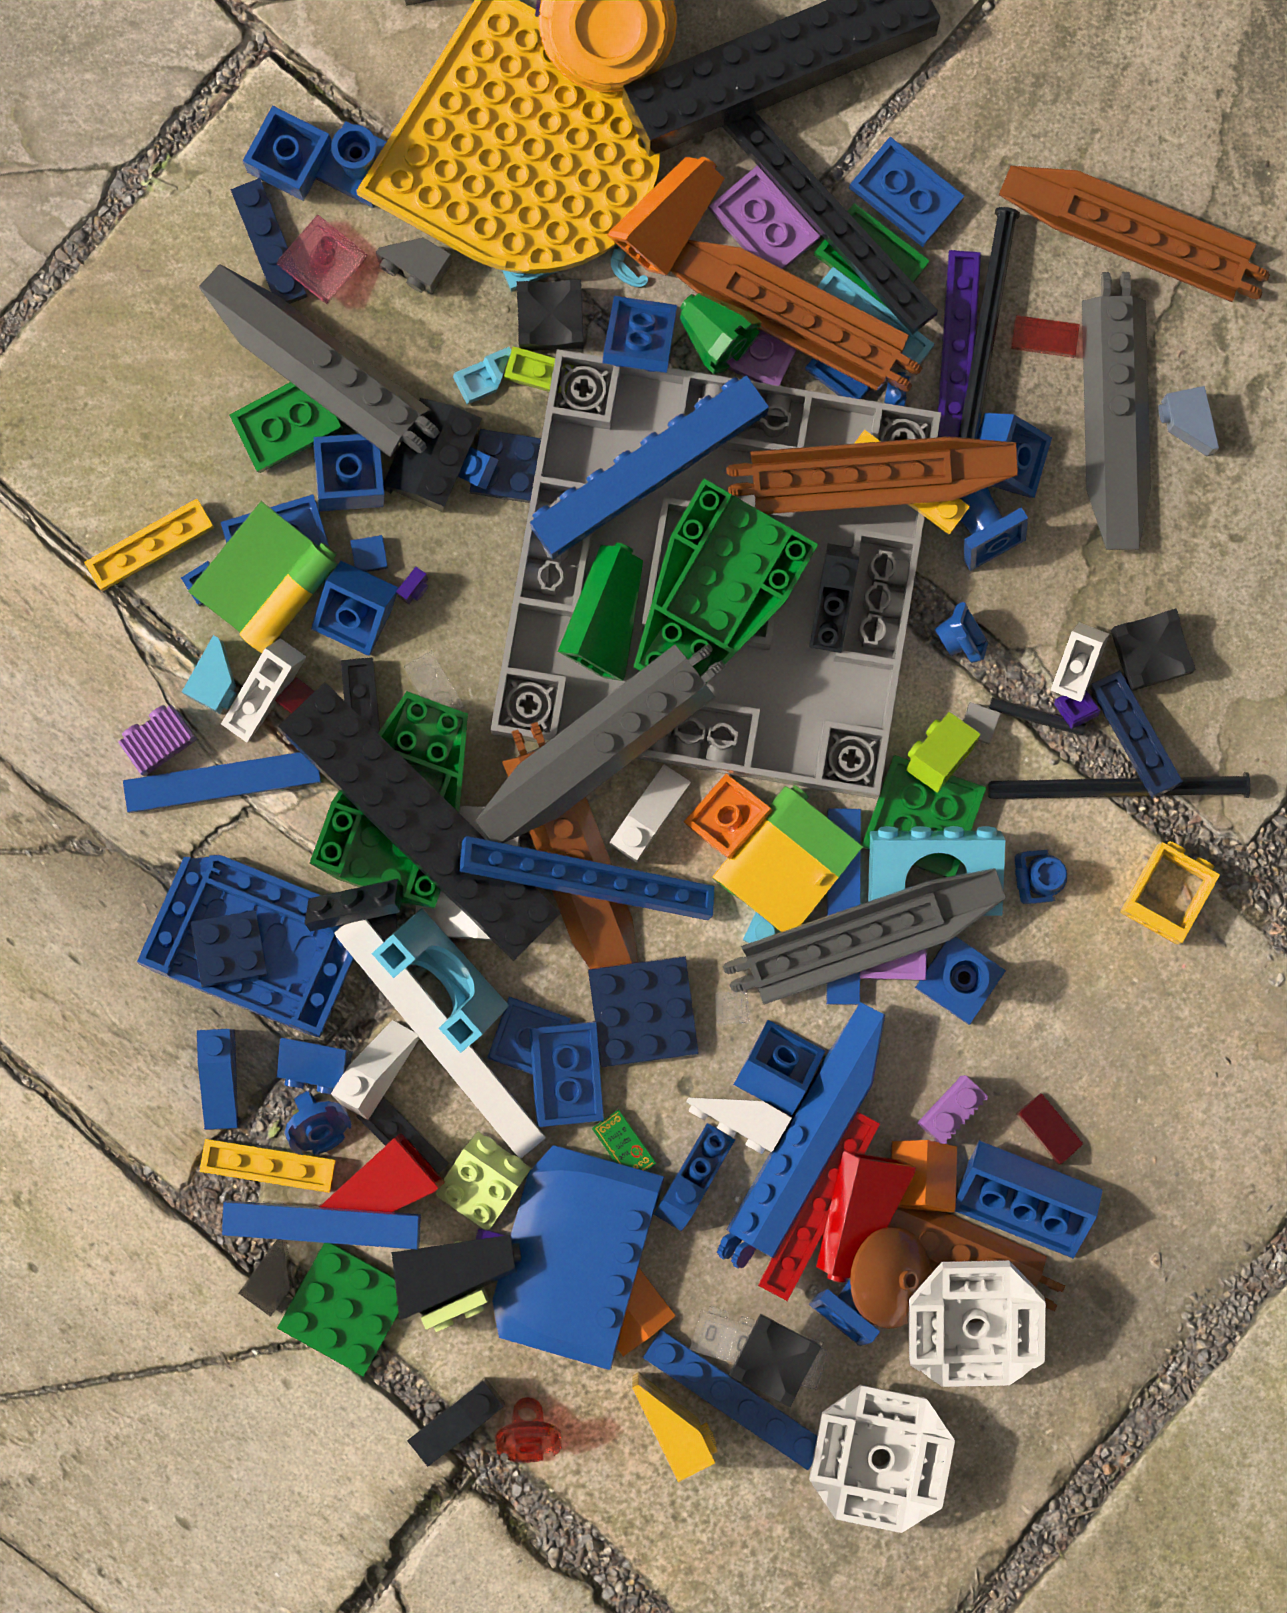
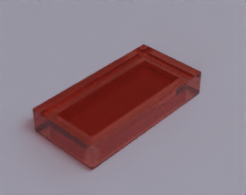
(1045, 336)

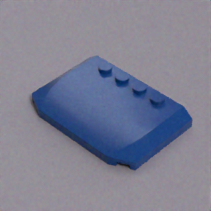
(301, 965)
(580, 1255)

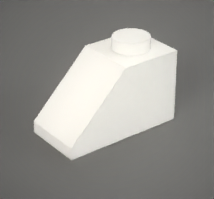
(1079, 661)

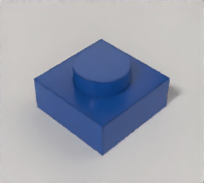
(478, 468)

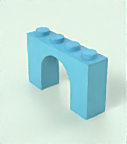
(896, 851)
(472, 996)

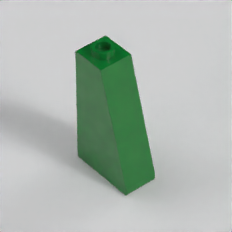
(605, 613)

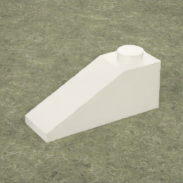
(266, 681)
(649, 813)
(375, 1069)

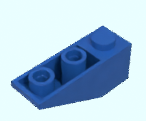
(694, 1177)

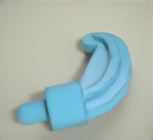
(623, 271)

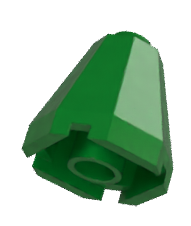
(718, 330)

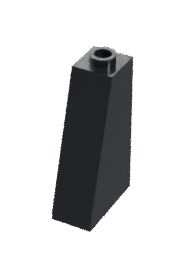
(449, 1271)

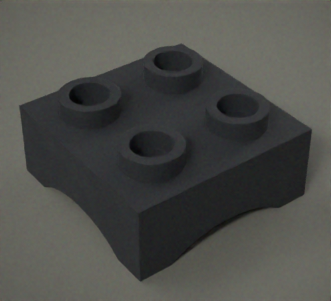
(550, 315)
(1152, 650)
(775, 1360)

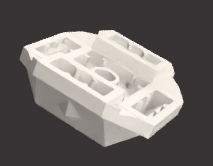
(982, 1353)
(890, 1494)

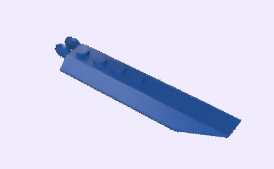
(807, 1141)

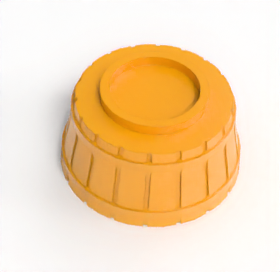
(607, 41)

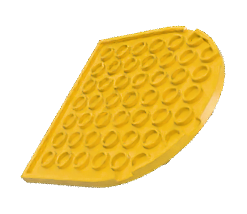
(511, 152)

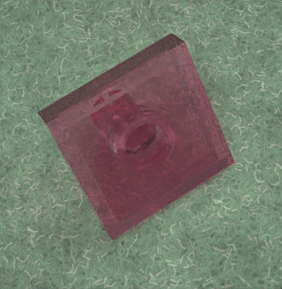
(322, 259)

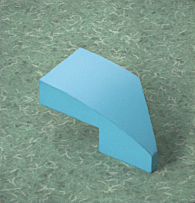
(482, 378)

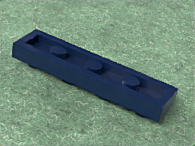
(266, 239)
(1136, 734)

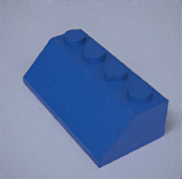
(1027, 1199)

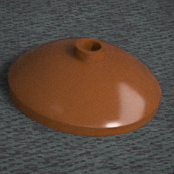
(887, 1274)

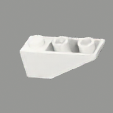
(752, 1119)

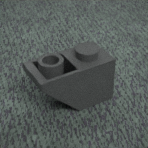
(417, 261)

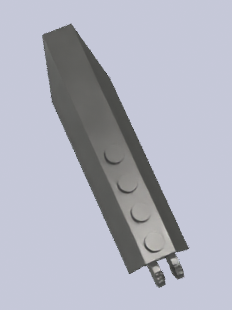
(317, 362)
(1116, 413)
(599, 744)
(865, 935)

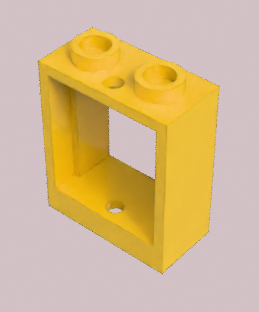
(1155, 922)

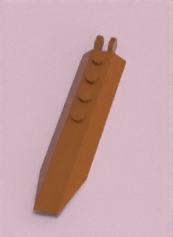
(1136, 229)
(798, 313)
(873, 473)
(597, 927)
(956, 1240)

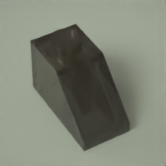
(271, 1281)

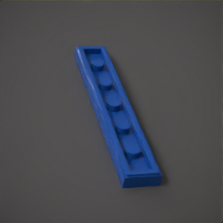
(219, 782)
(842, 896)
(321, 1224)

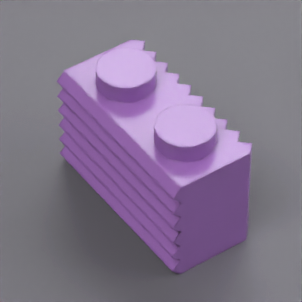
(157, 739)
(952, 1109)

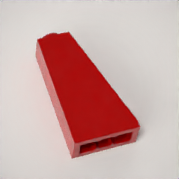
(388, 1180)
(862, 1203)

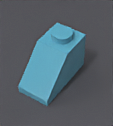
(212, 679)

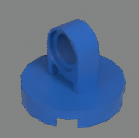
(316, 1125)

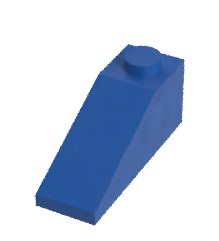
(218, 1077)

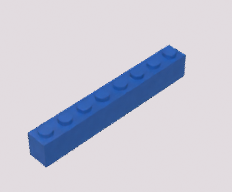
(648, 467)

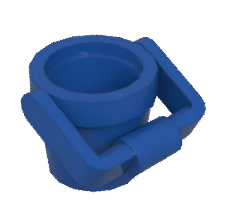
(963, 634)
(1042, 876)

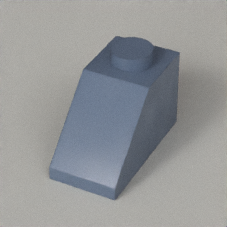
(1190, 419)

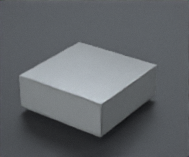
(982, 720)

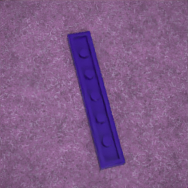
(958, 337)

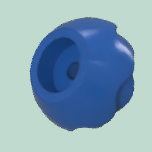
(895, 395)

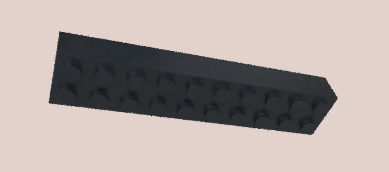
(771, 66)

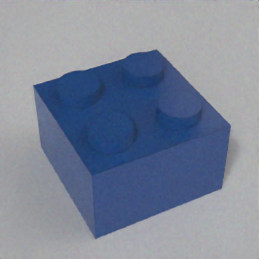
(287, 153)
(348, 473)

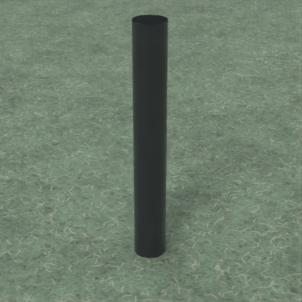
(1034, 716)

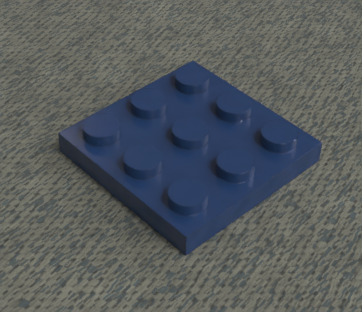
(643, 1011)

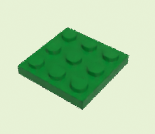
(911, 803)
(343, 1308)

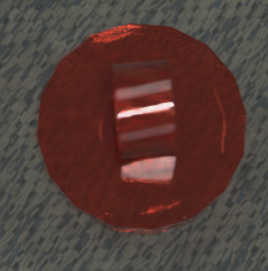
(528, 1440)

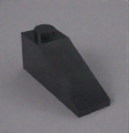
(456, 1422)

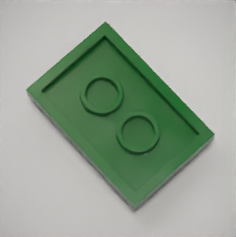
(901, 253)
(282, 425)

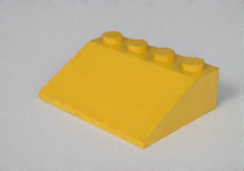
(679, 1432)

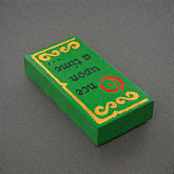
(623, 1142)

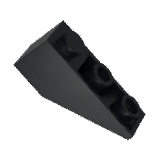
(834, 597)

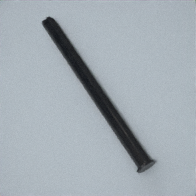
(988, 322)
(1115, 787)

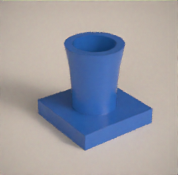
(341, 168)
(989, 530)
(943, 984)
(844, 1315)

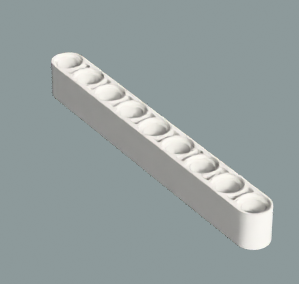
(425, 1019)

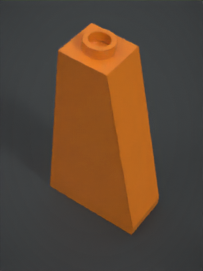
(668, 215)

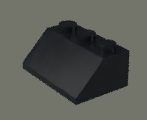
(432, 473)

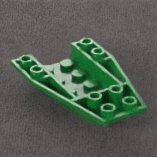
(721, 578)
(351, 846)

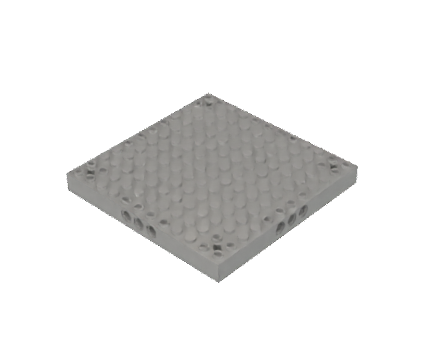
(777, 703)

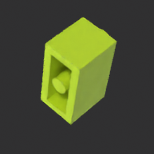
(942, 752)

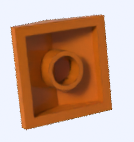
(727, 816)
(935, 1174)
(644, 1315)

